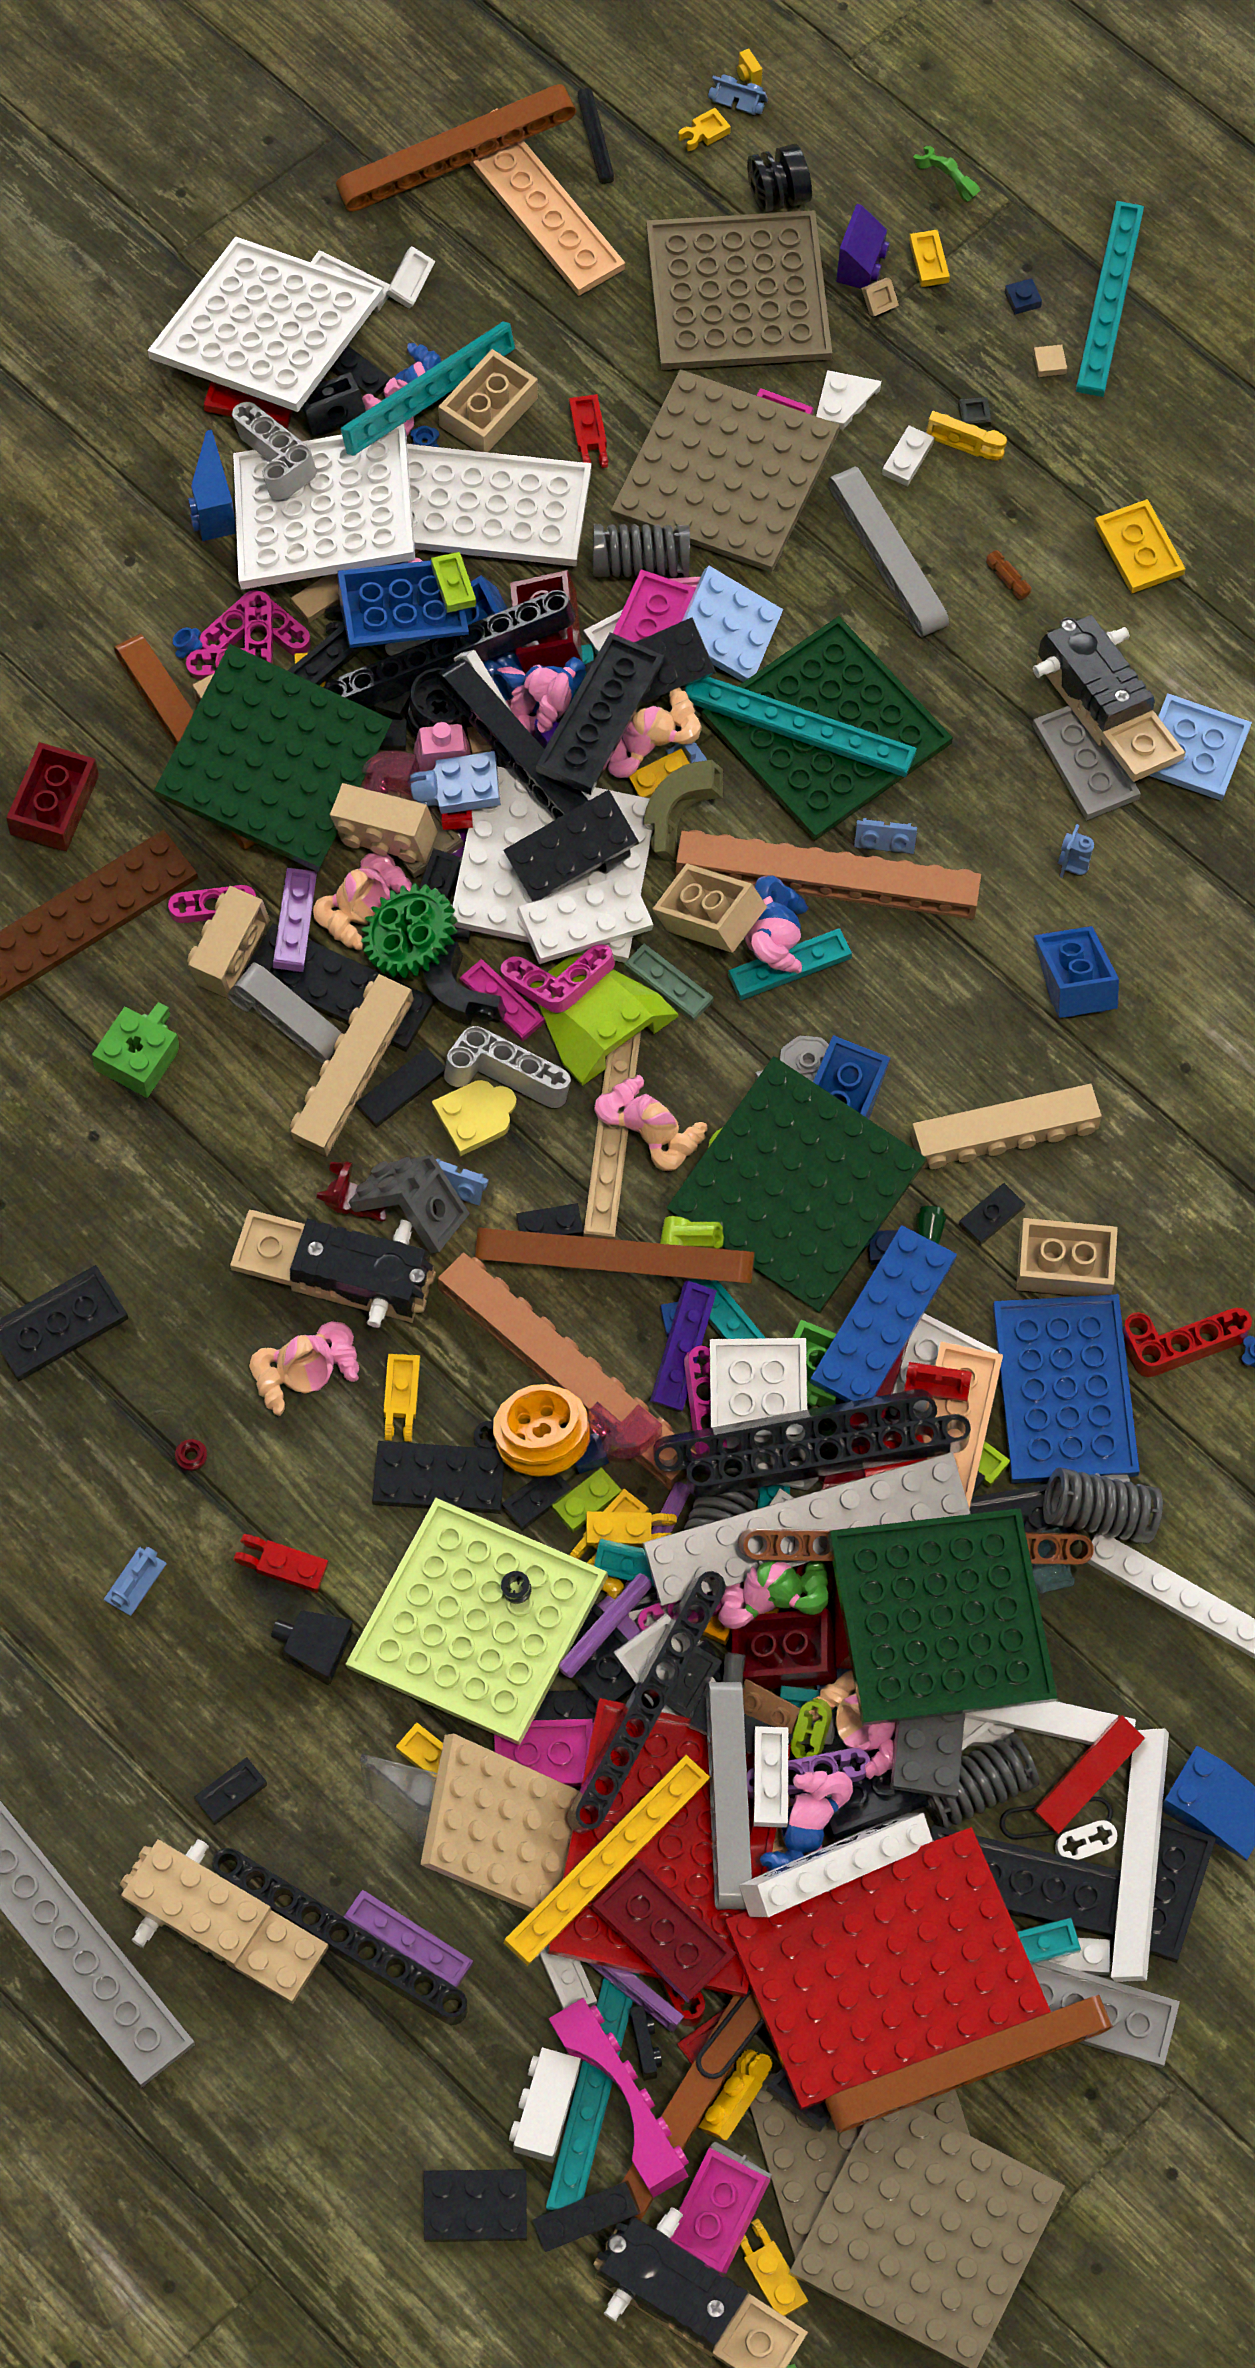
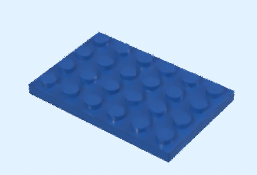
(1065, 1387)

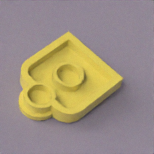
(475, 1114)

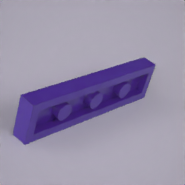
(685, 1334)

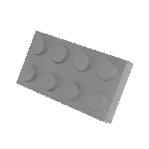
(1086, 768)

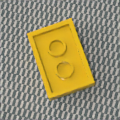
(1139, 546)

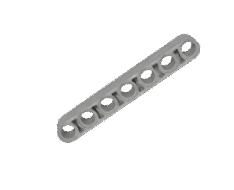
(888, 551)
(728, 1792)

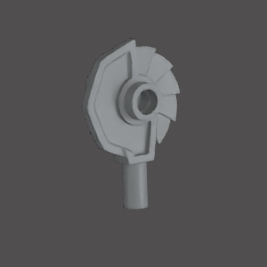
(803, 1055)

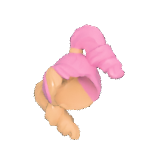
(655, 728)
(357, 895)
(651, 1121)
(304, 1363)
(850, 1727)

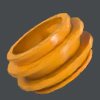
(537, 1416)

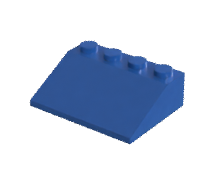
(395, 605)

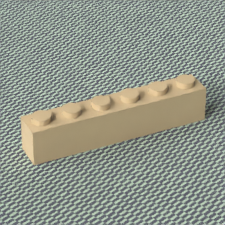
(351, 1065)
(1007, 1126)

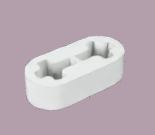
(1082, 1833)

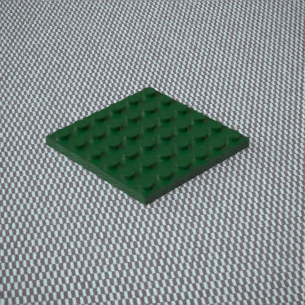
(843, 681)
(271, 756)
(798, 1183)
(941, 1616)

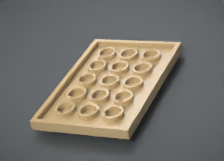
(497, 1824)

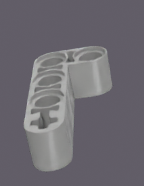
(288, 457)
(286, 1011)
(508, 1064)

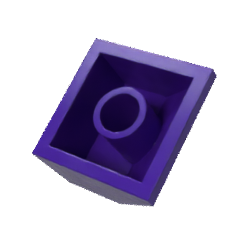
(862, 250)

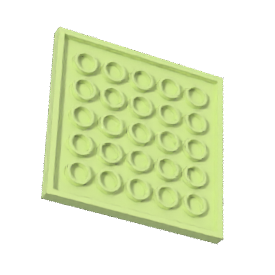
(456, 1638)

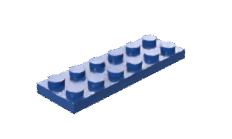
(883, 1317)

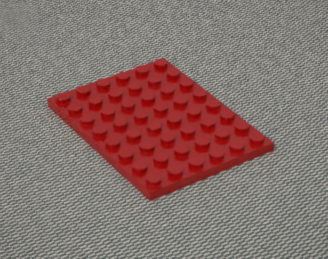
(677, 1855)
(888, 1969)

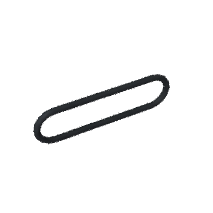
(1049, 1832)
(715, 2035)

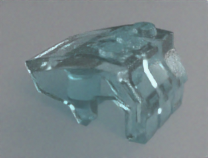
(1051, 1576)

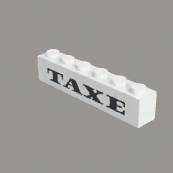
(835, 1865)

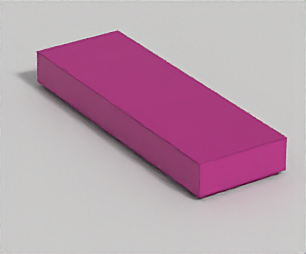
(519, 1015)

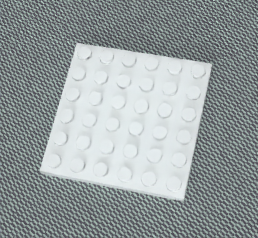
(266, 323)
(341, 520)
(487, 883)

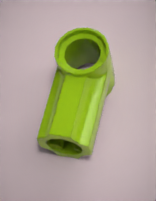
(696, 1234)

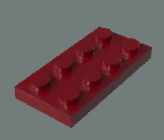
(663, 1930)

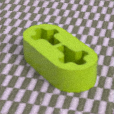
(803, 1728)

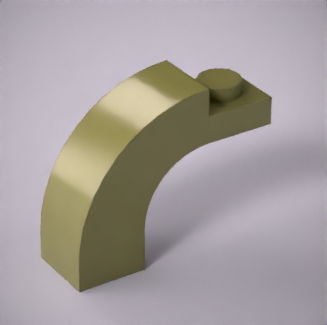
(674, 796)

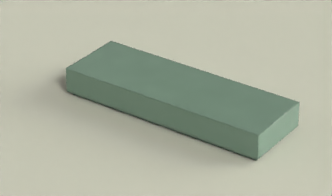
(668, 982)

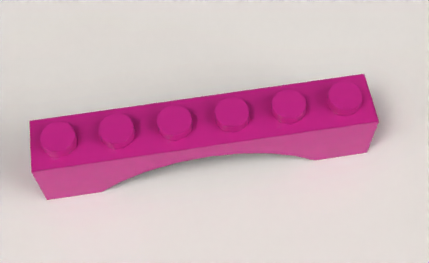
(652, 2155)

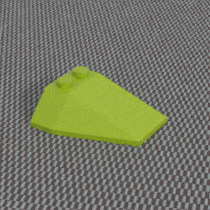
(602, 1020)

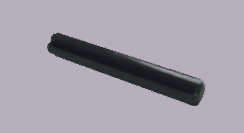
(595, 136)

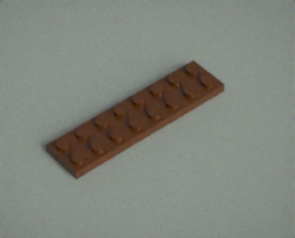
(91, 911)

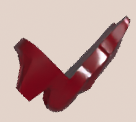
(341, 1191)

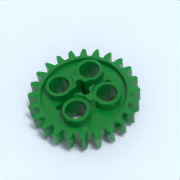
(426, 924)

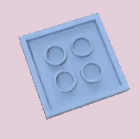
(732, 623)
(1210, 746)

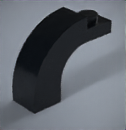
(453, 998)

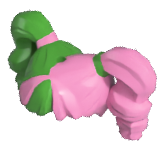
(772, 1587)

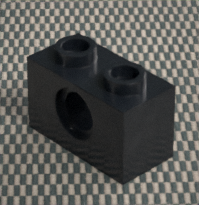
(333, 404)

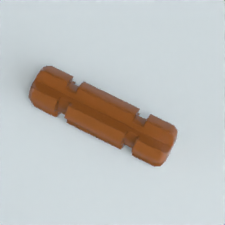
(1008, 574)

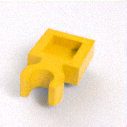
(706, 127)

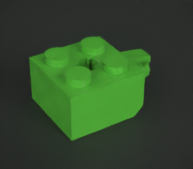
(149, 1039)
(817, 1344)

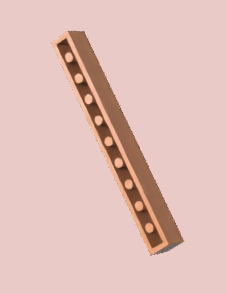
(835, 874)
(544, 1350)

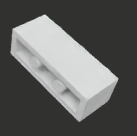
(545, 2104)

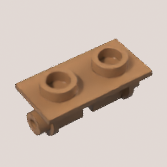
(769, 1707)

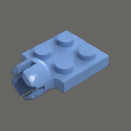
(459, 783)

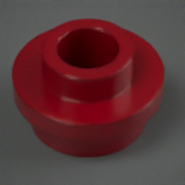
(187, 1446)

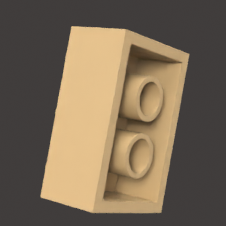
(488, 402)
(383, 823)
(709, 907)
(228, 941)
(1066, 1258)

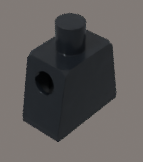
(314, 1643)

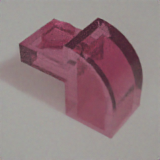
(390, 772)
(625, 1438)

